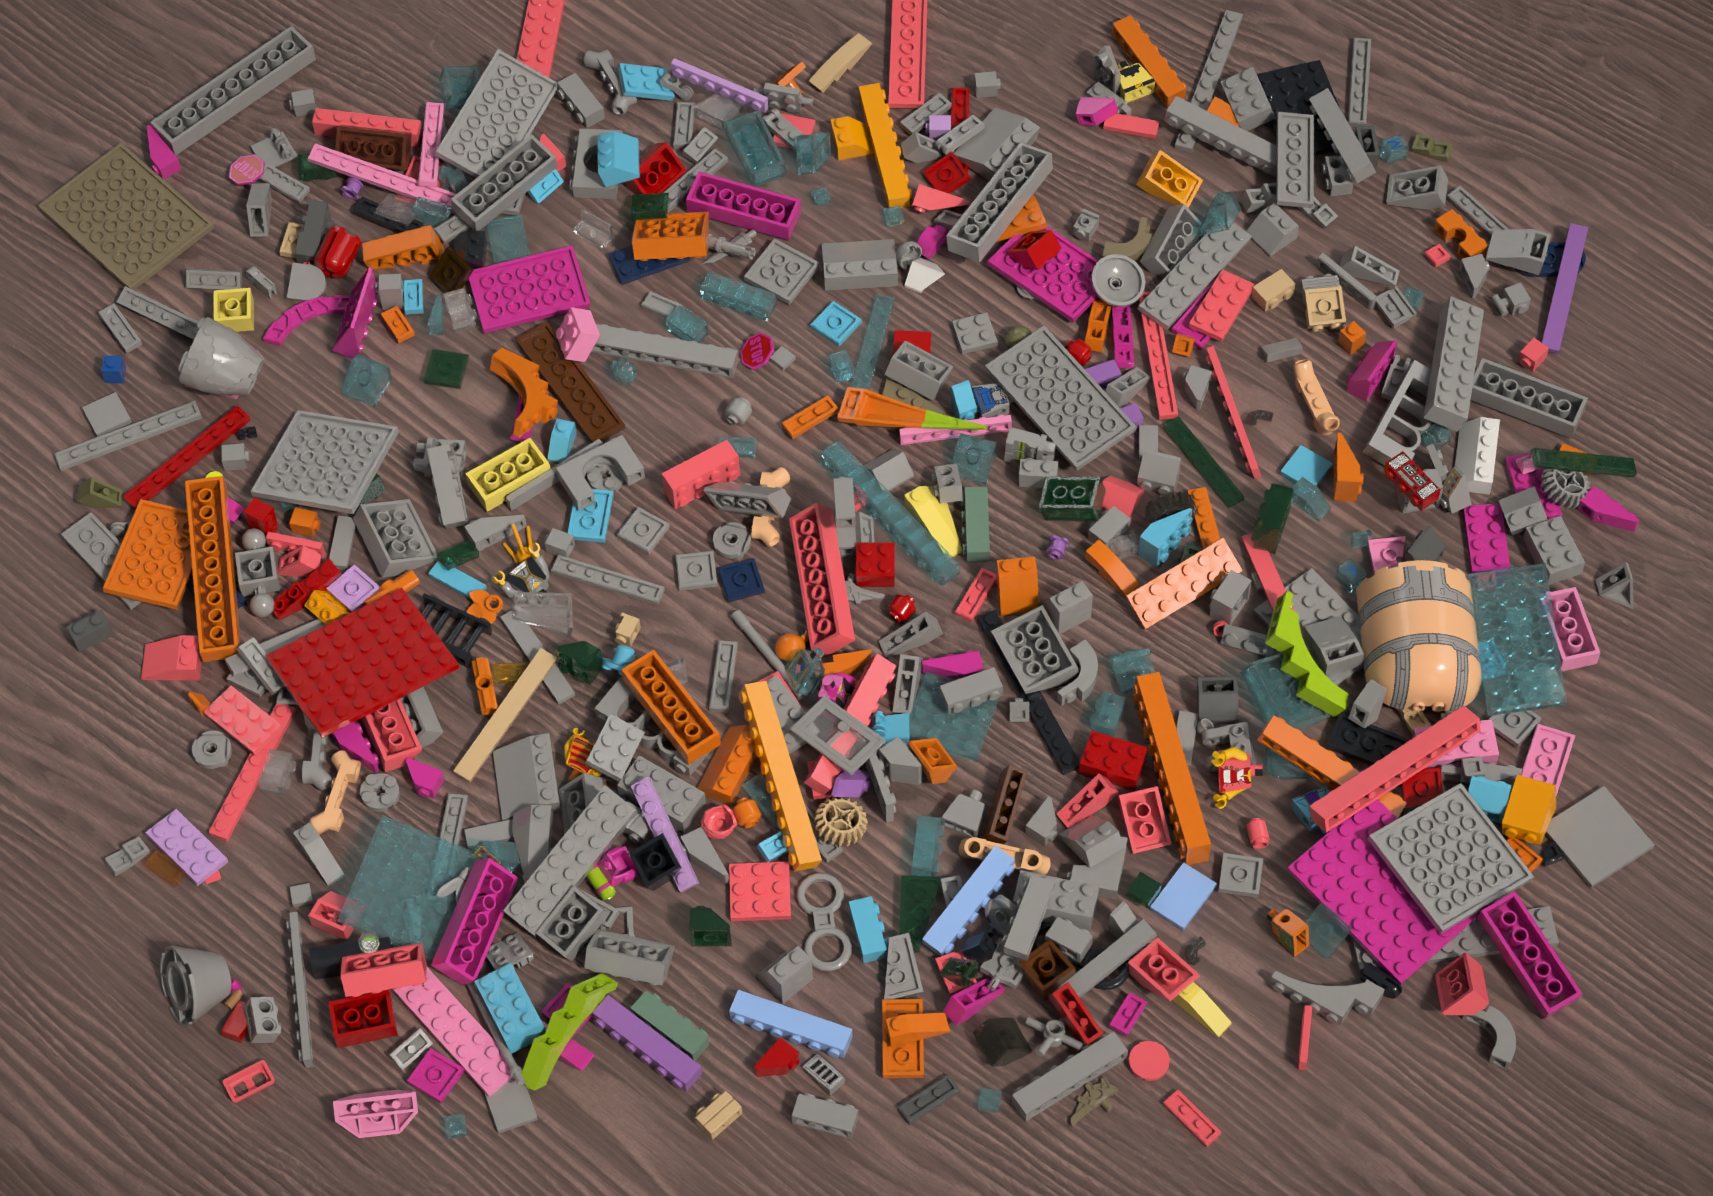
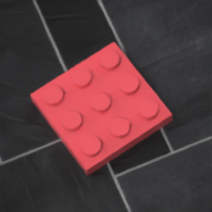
(759, 891)

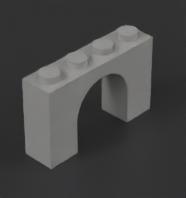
(585, 182)
(613, 453)
(845, 516)

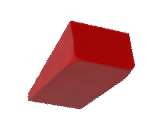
(236, 1025)

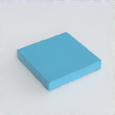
(835, 323)
(1307, 465)

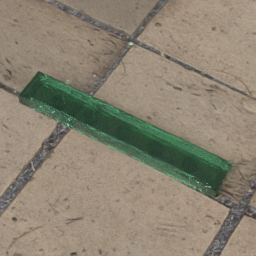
(1203, 462)
(1583, 462)

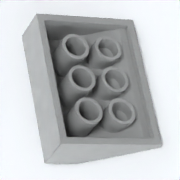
(996, 142)
(859, 264)
(394, 536)
(1036, 651)
(526, 775)

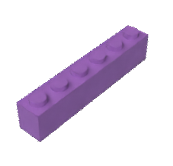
(647, 1043)

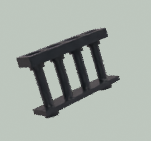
(481, 625)

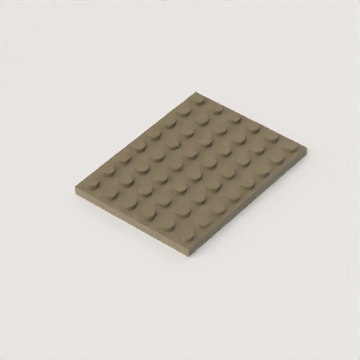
(126, 217)

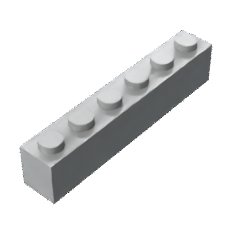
(1342, 135)
(1069, 1076)

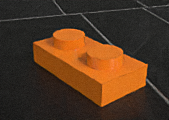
(397, 324)

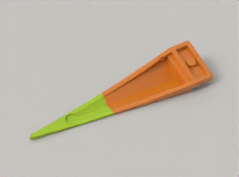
(873, 409)

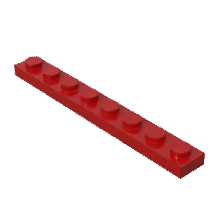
(187, 457)

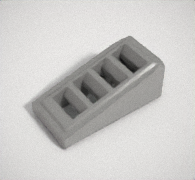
(828, 1088)

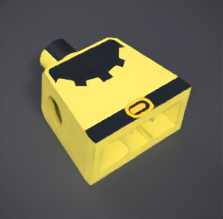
(1134, 82)

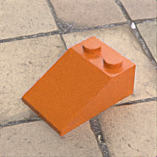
(1347, 474)

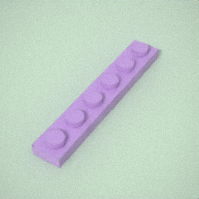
(719, 85)
(660, 823)

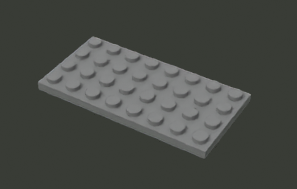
(496, 115)
(1060, 398)

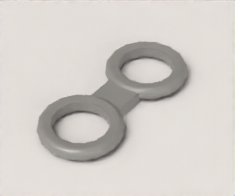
(824, 921)

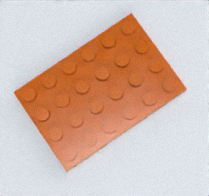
(153, 557)

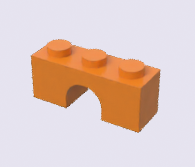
(1453, 226)

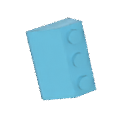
(617, 158)

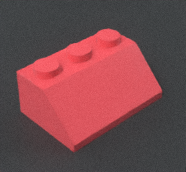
(1462, 987)

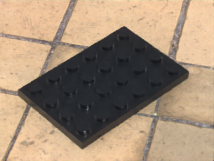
(1290, 91)

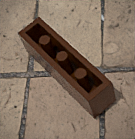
(1004, 804)

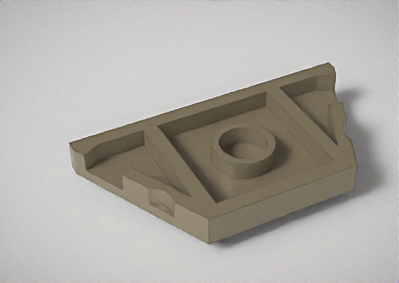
(903, 394)

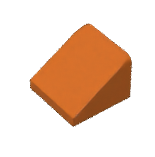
(199, 701)

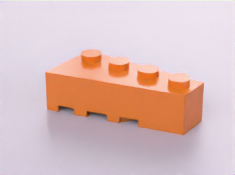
(403, 249)

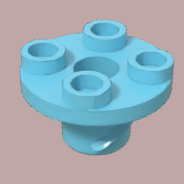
(622, 658)

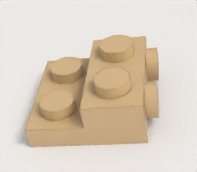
(1324, 308)

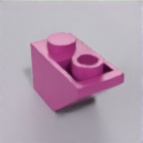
(1094, 111)

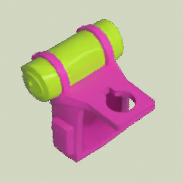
(612, 870)

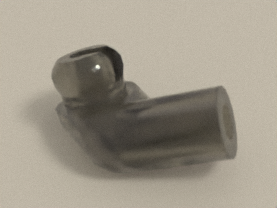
(1259, 414)
(1192, 950)

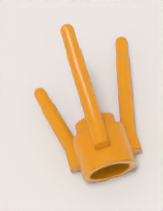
(522, 553)

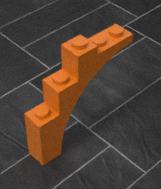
(532, 390)

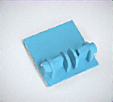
(891, 726)

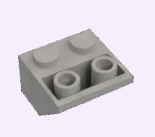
(900, 763)

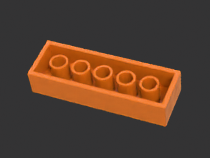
(671, 707)

